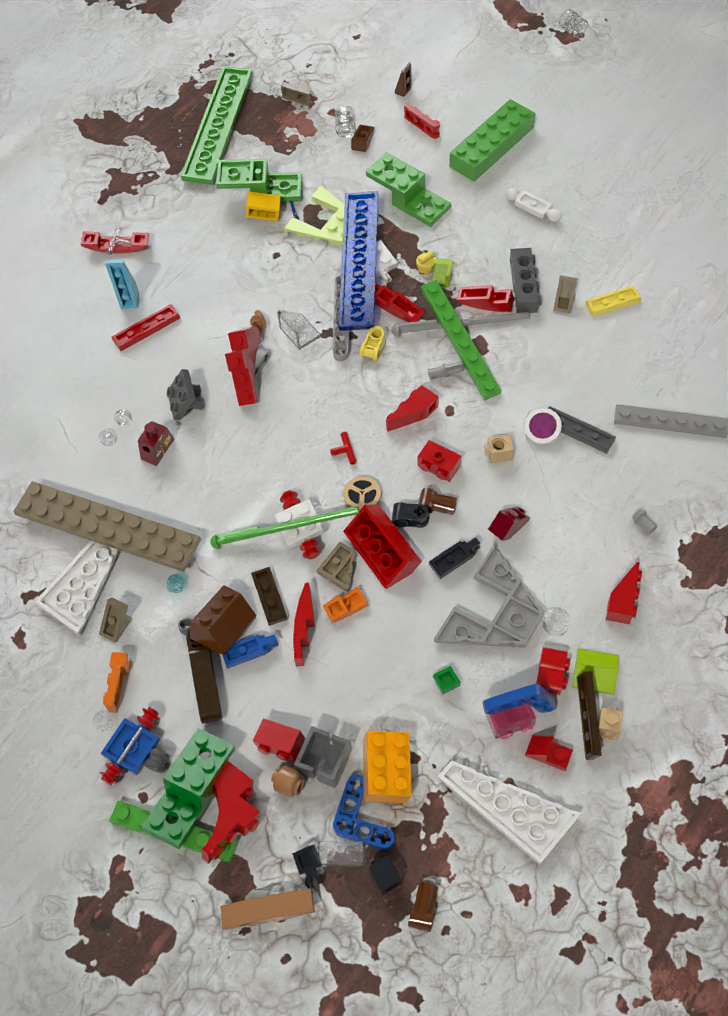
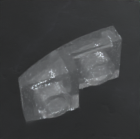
(341, 854)

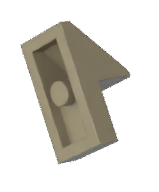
(296, 93)
(565, 294)
(114, 620)

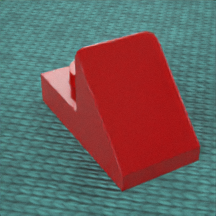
(550, 753)

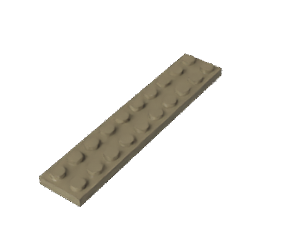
(108, 526)

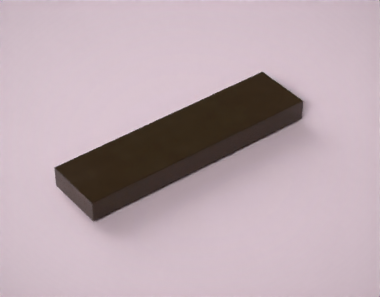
(589, 715)

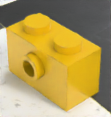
(262, 206)

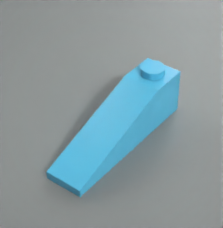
(123, 284)

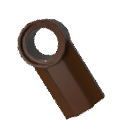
(437, 502)
(422, 911)

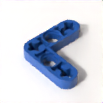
(533, 695)
(351, 818)

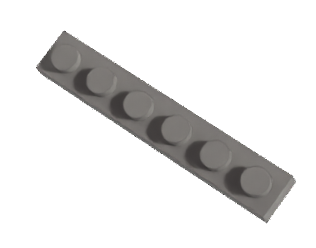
(671, 421)

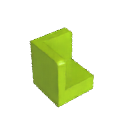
(443, 271)

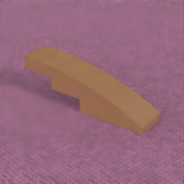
(267, 909)

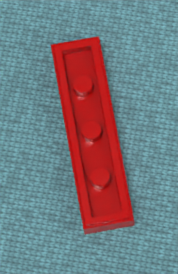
(145, 327)

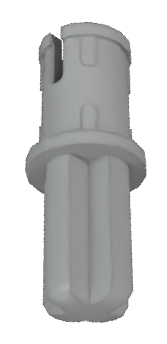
(445, 370)

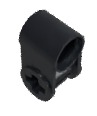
(408, 515)

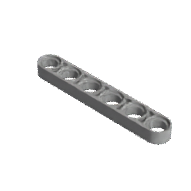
(344, 344)

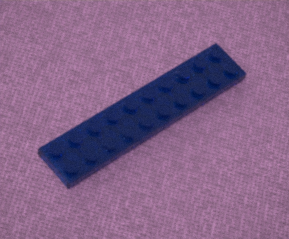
(359, 261)

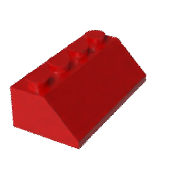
(381, 545)

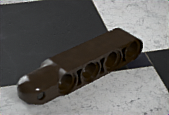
(204, 681)

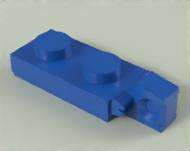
(249, 649)

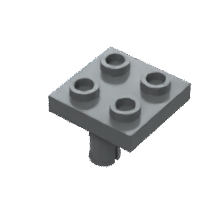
(182, 395)

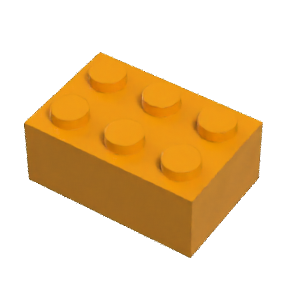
(386, 767)

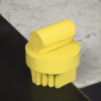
(425, 262)

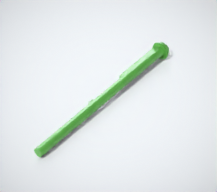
(255, 531)

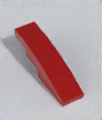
(397, 304)
(303, 619)

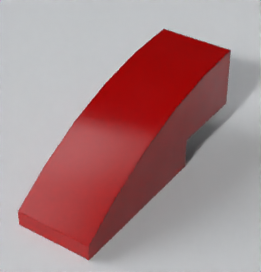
(486, 298)

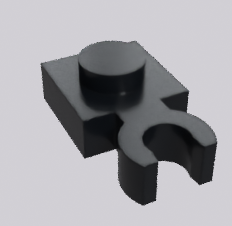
(307, 863)

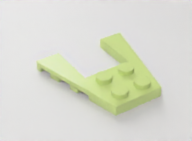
(332, 229)

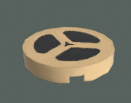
(362, 492)

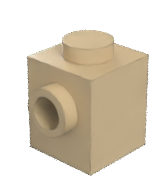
(610, 723)

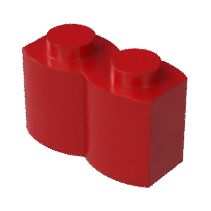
(552, 670)

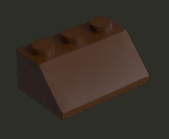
(222, 620)

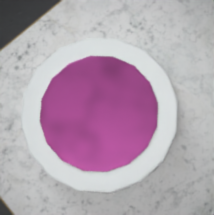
(543, 426)

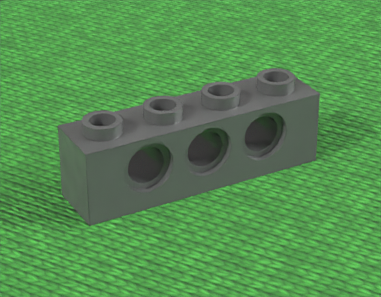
(523, 280)

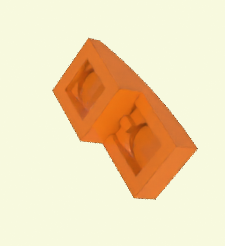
(345, 606)

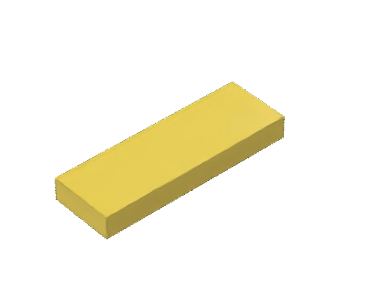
(613, 301)

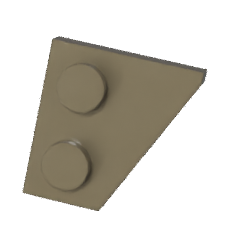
(339, 566)

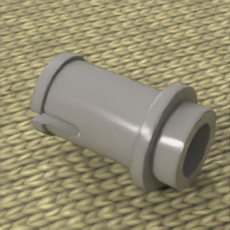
(644, 521)

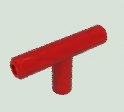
(347, 448)

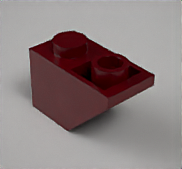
(508, 522)

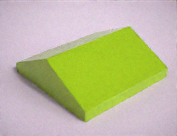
(603, 667)

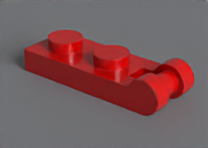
(422, 121)

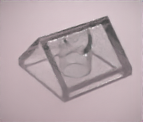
(297, 328)

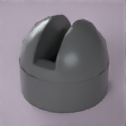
(181, 625)

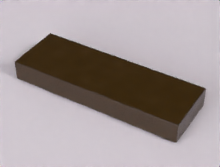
(269, 596)

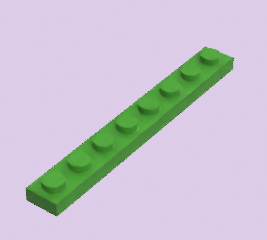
(460, 340)

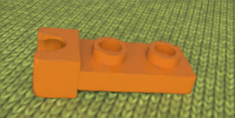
(120, 666)

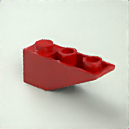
(414, 409)
(622, 598)

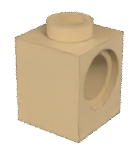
(501, 442)

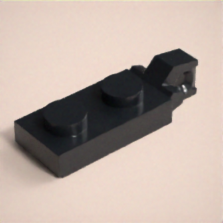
(454, 557)

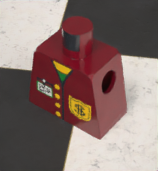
(154, 442)

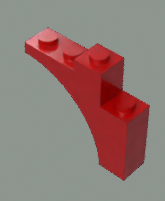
(241, 363)
(235, 814)

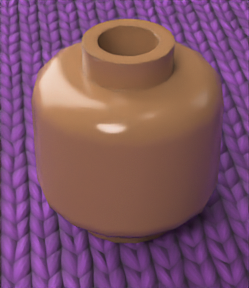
(288, 781)

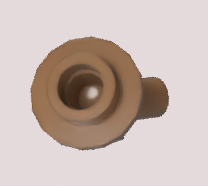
(258, 319)

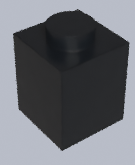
(385, 874)

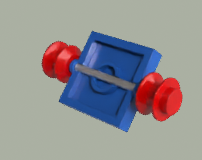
(130, 746)

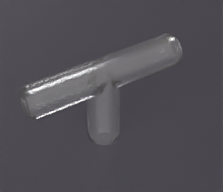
(115, 240)

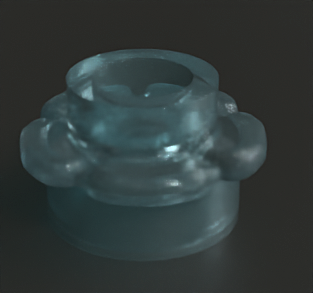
(175, 579)

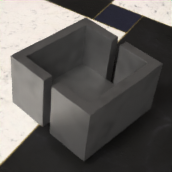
(321, 758)

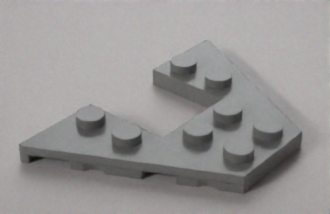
(514, 620)

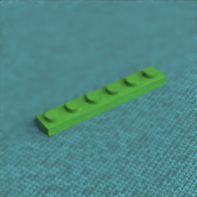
(133, 818)

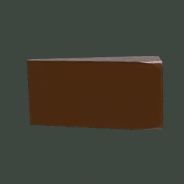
(405, 81)
(362, 137)

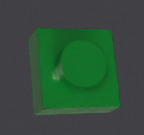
(446, 680)

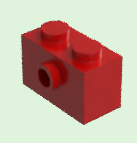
(439, 461)
(278, 740)

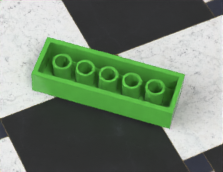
(492, 140)

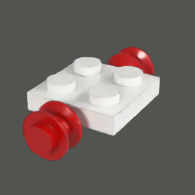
(303, 535)

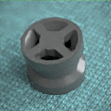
(157, 761)

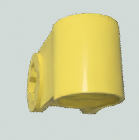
(372, 345)

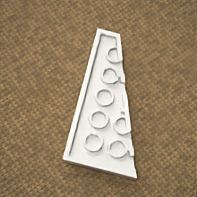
(78, 586)
(517, 813)

